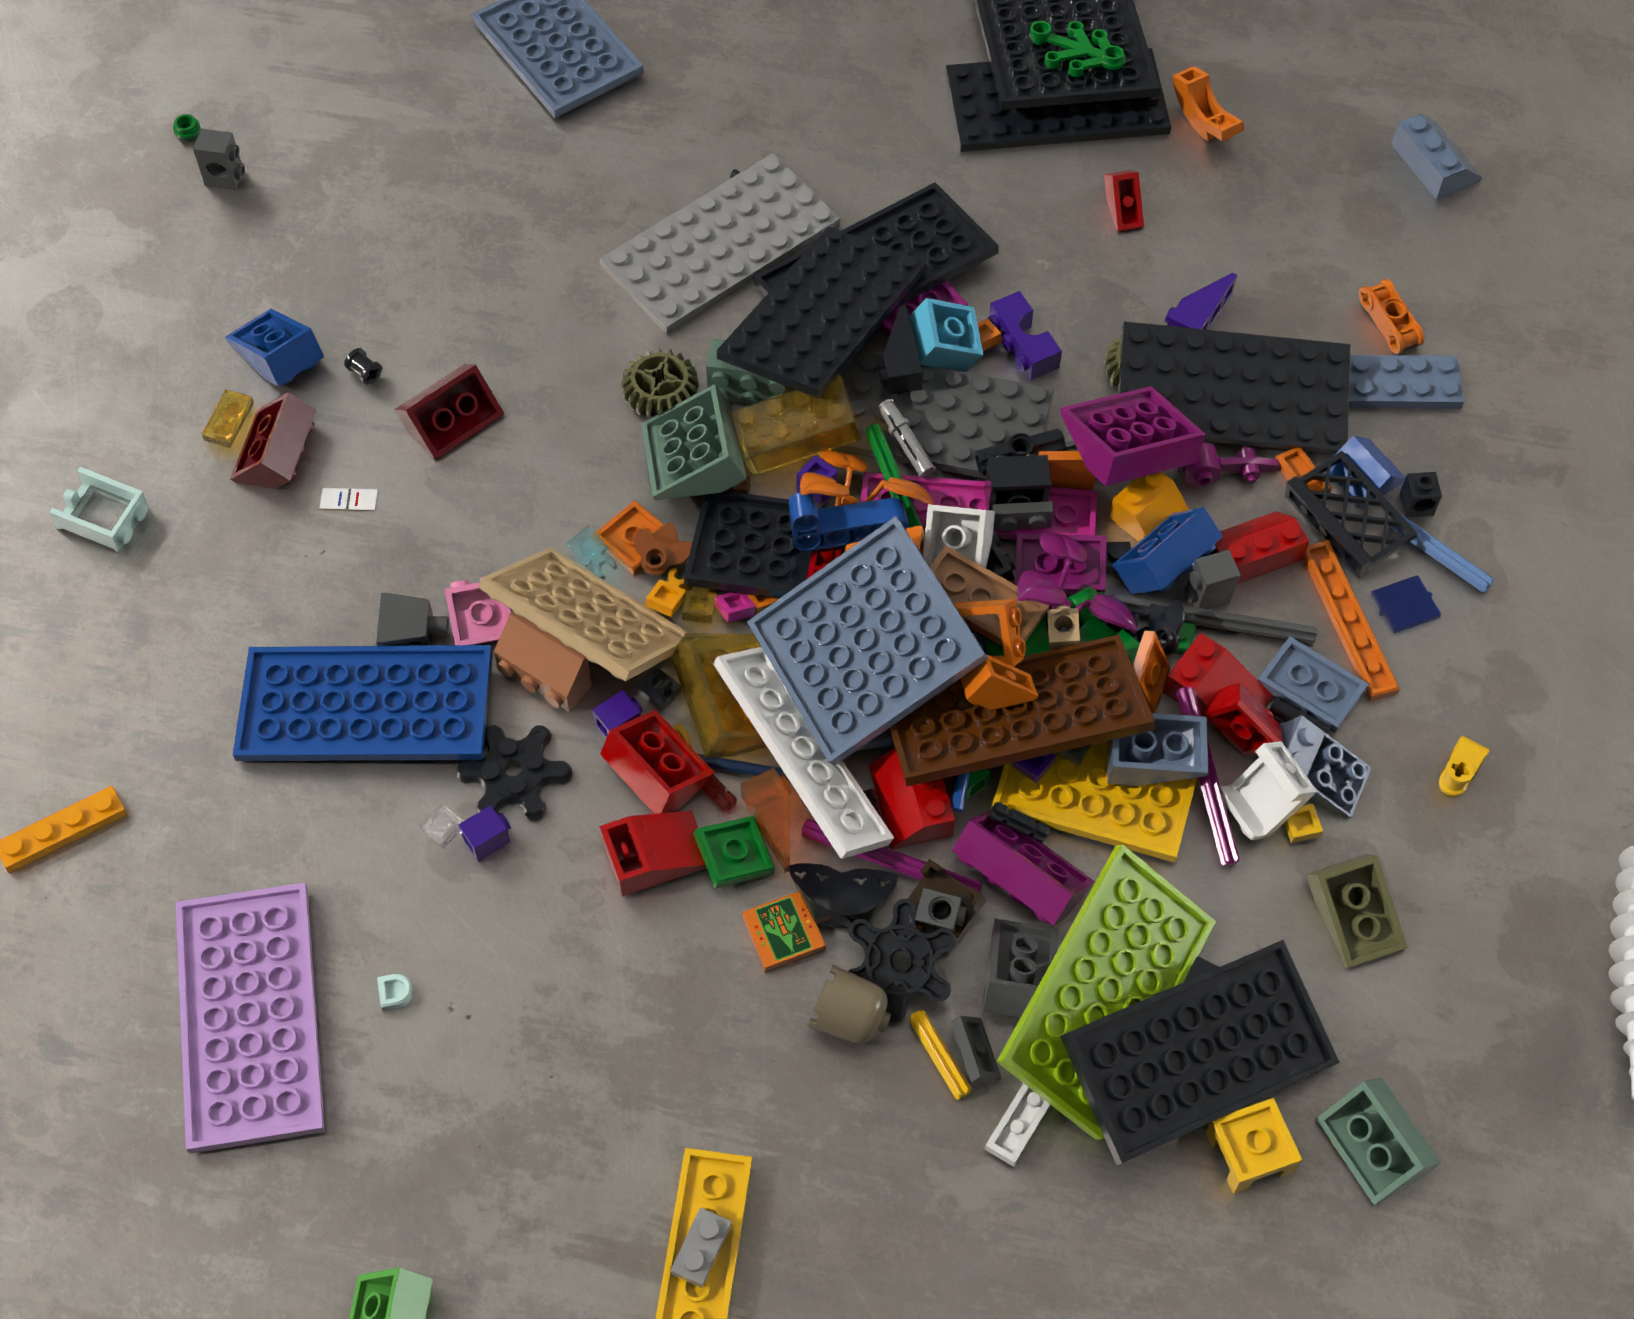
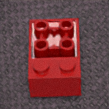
(651, 849)

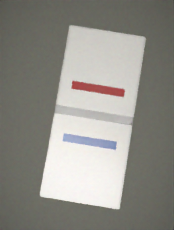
(348, 499)

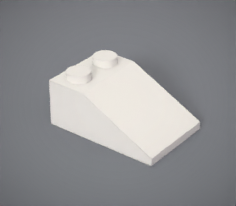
(960, 529)

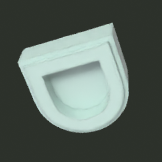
(394, 991)

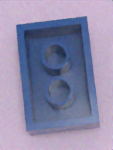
(1168, 551)

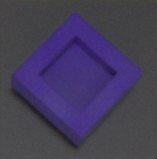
(1035, 767)

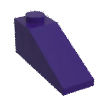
(1202, 306)

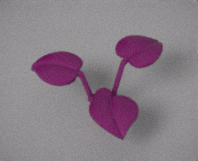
(1040, 588)

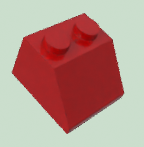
(1243, 719)

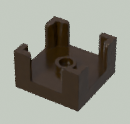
(938, 880)

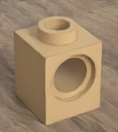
(1063, 617)

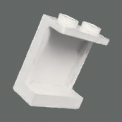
(1268, 792)

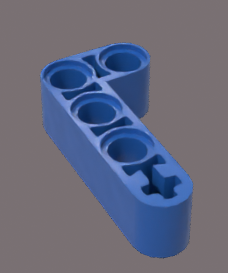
(839, 524)

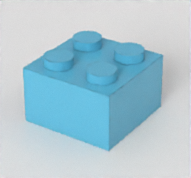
(946, 335)

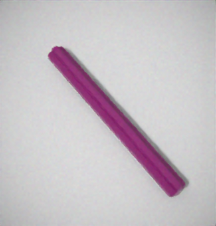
(1211, 790)
(886, 857)

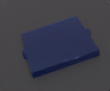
(1405, 604)

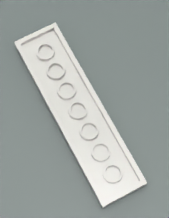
(825, 789)

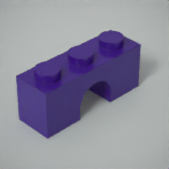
(1032, 353)

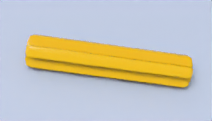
(940, 1054)

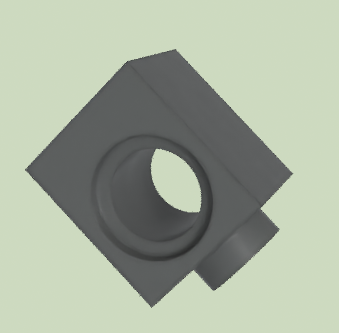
(930, 899)

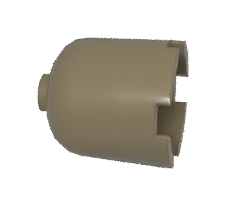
(851, 1008)

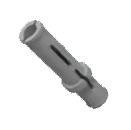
(900, 429)

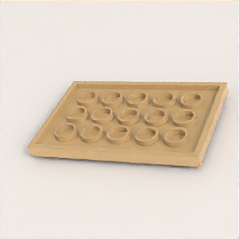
(584, 612)

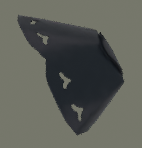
(839, 898)

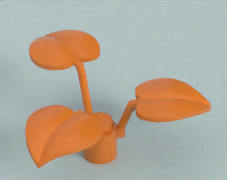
(823, 484)

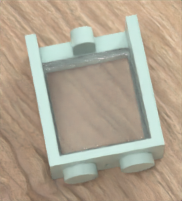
(101, 510)

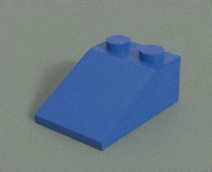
(276, 346)

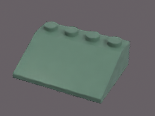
(693, 447)

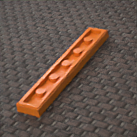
(1350, 621)

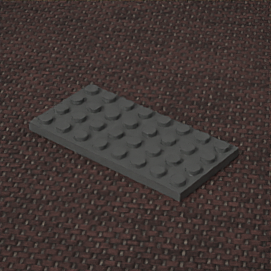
(949, 415)

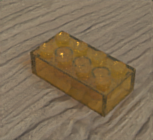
(795, 427)

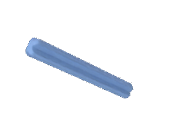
(1448, 557)

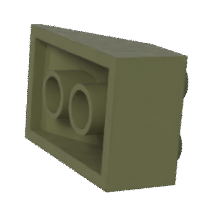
(1357, 909)

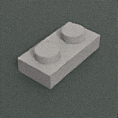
(701, 1247)

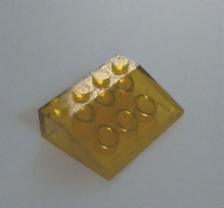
(716, 713)

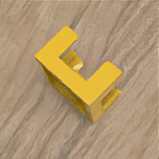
(1254, 1144)

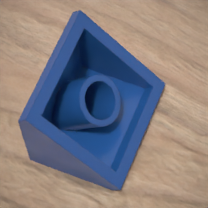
(1372, 464)

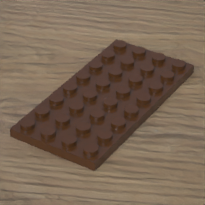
(1082, 700)

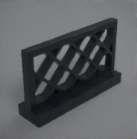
(1328, 526)

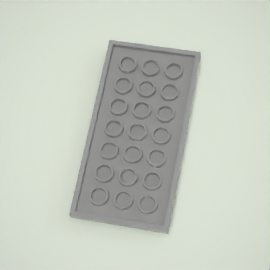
(719, 242)

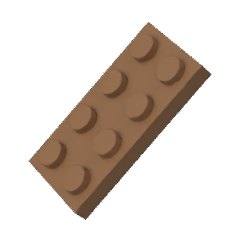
(970, 582)

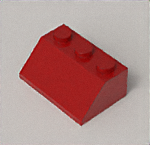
(1264, 544)
(656, 762)
(912, 812)

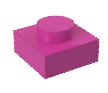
(735, 606)

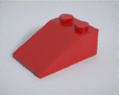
(1208, 670)

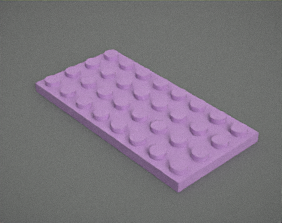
(248, 1018)

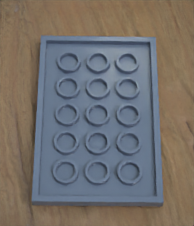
(558, 49)

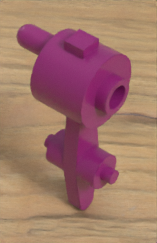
(1209, 466)

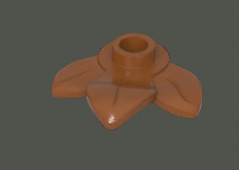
(661, 545)

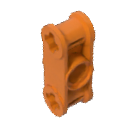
(1391, 316)

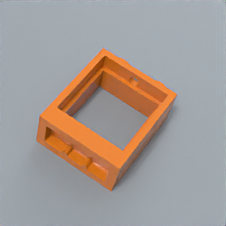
(1010, 620)

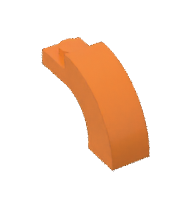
(1202, 108)

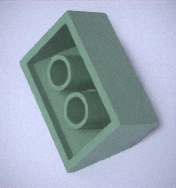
(1377, 1140)

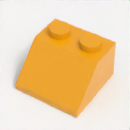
(1146, 504)

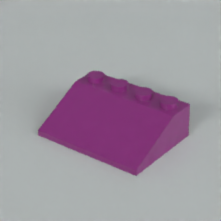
(1132, 435)

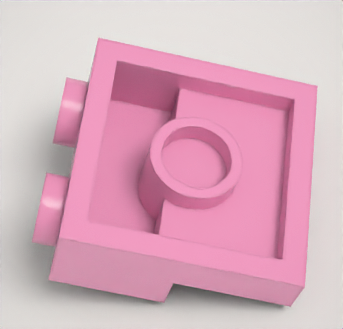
(474, 615)

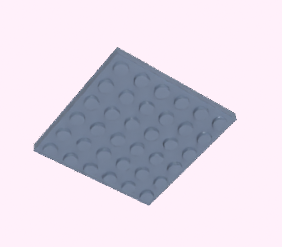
(866, 641)

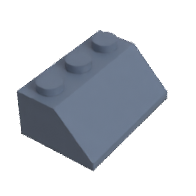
(1433, 156)

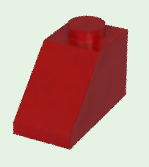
(1124, 199)

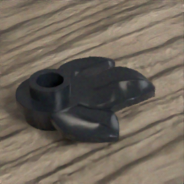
(1166, 624)

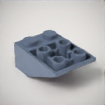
(1328, 765)

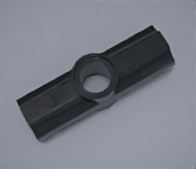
(1021, 442)

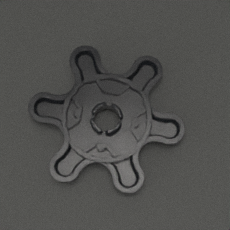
(519, 789)
(922, 952)

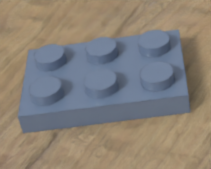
(1312, 683)

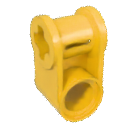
(1462, 766)

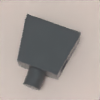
(408, 621)

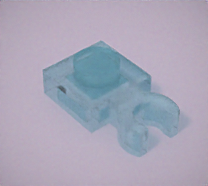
(590, 549)

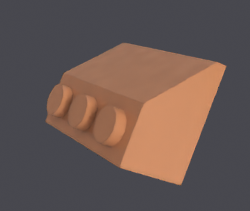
(542, 663)

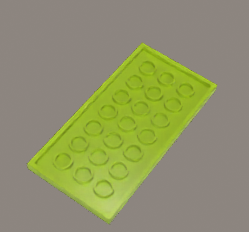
(1123, 947)

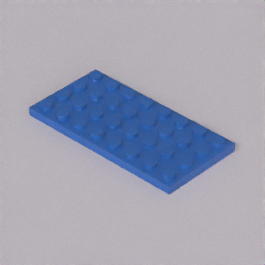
(364, 703)

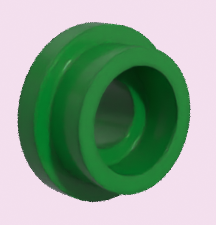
(186, 127)

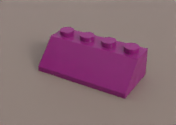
(1023, 868)

